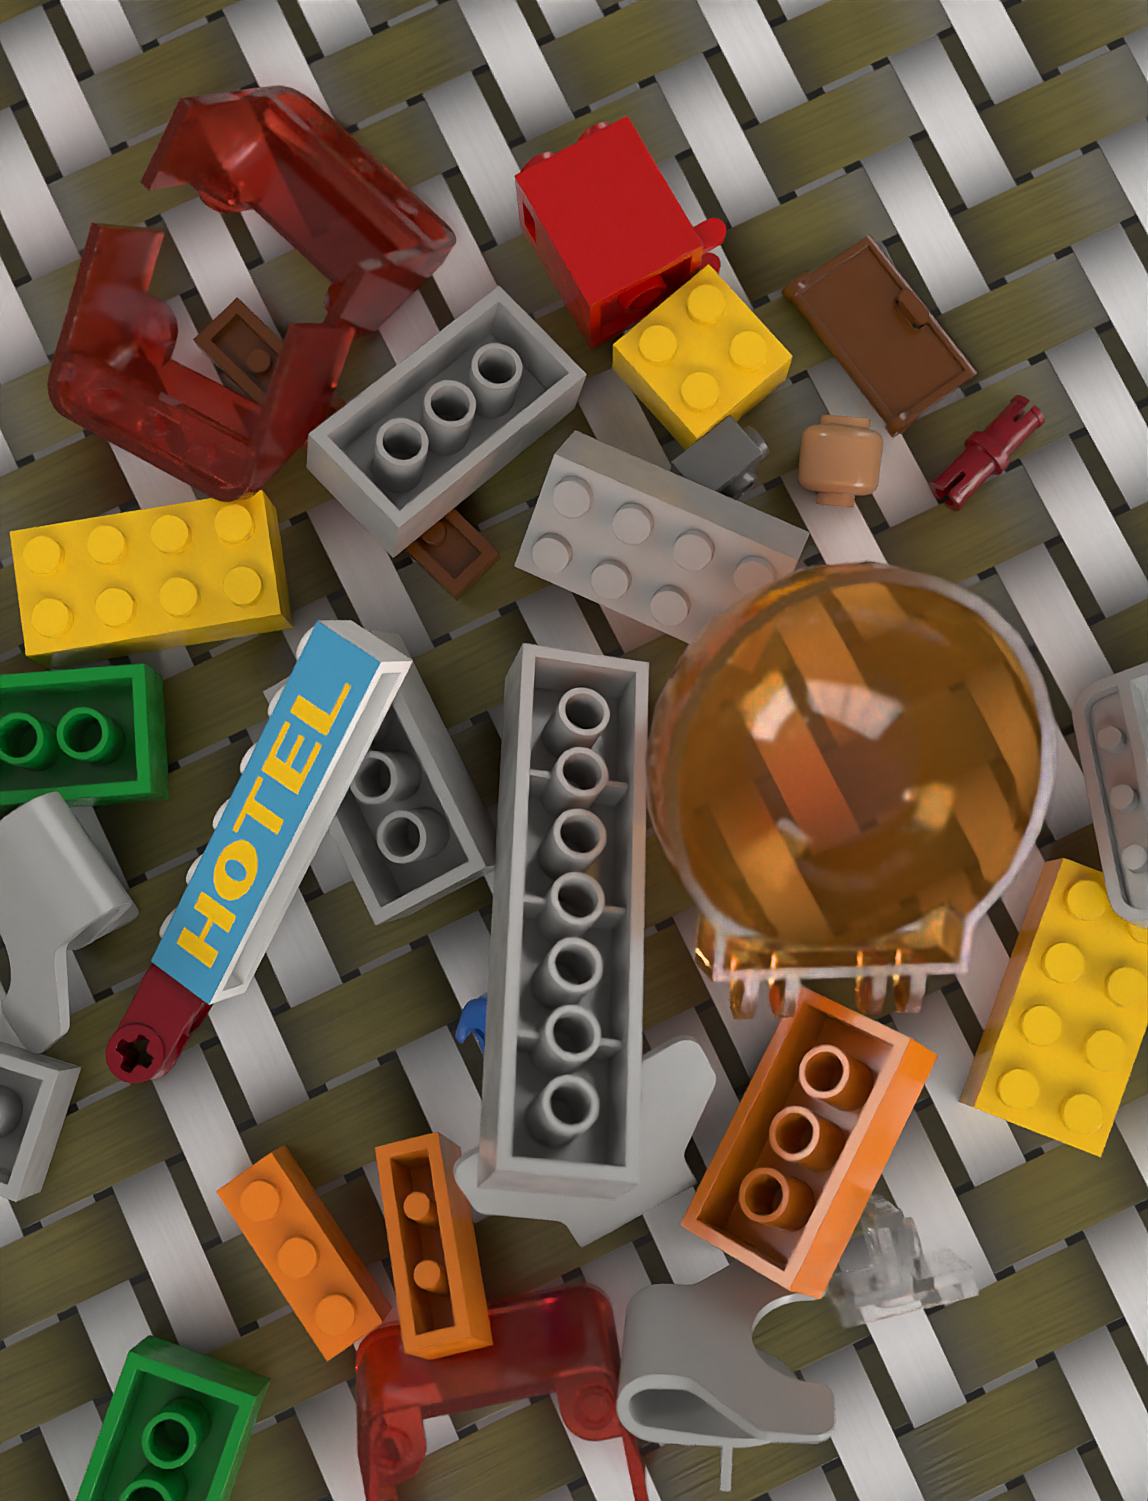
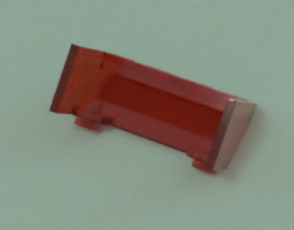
(314, 187)
(121, 384)
(541, 1345)

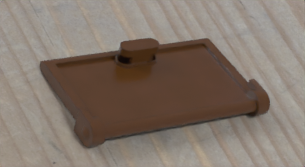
(873, 339)

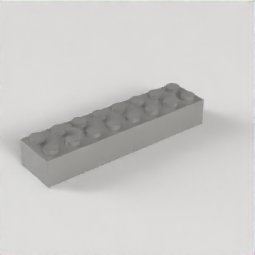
(567, 929)

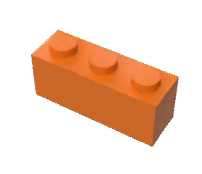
(432, 1248)
(305, 1252)

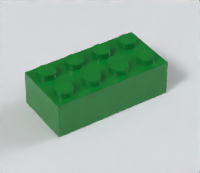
(84, 735)
(173, 1427)

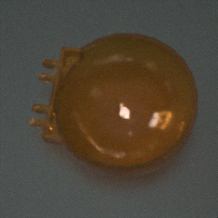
(848, 780)

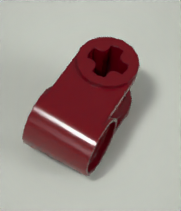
(159, 1013)

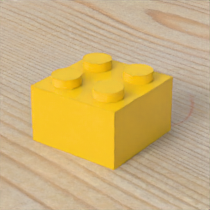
(700, 358)

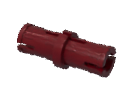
(987, 452)

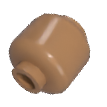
(840, 459)

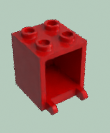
(610, 229)

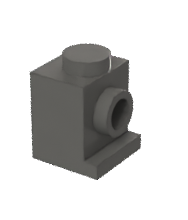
(724, 459)

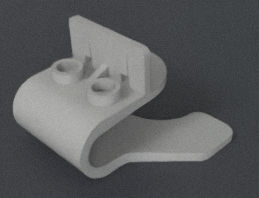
(52, 900)
(673, 1097)
(700, 1379)

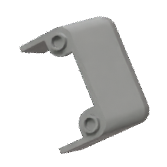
(1113, 752)

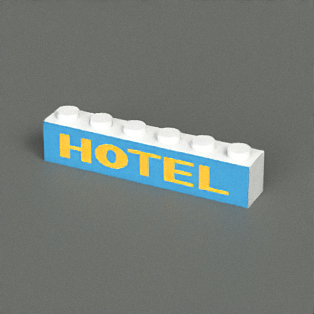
(280, 808)

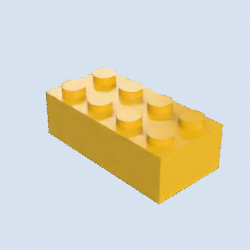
(150, 580)
(1065, 1014)

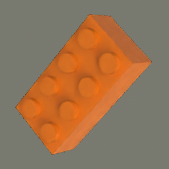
(809, 1143)

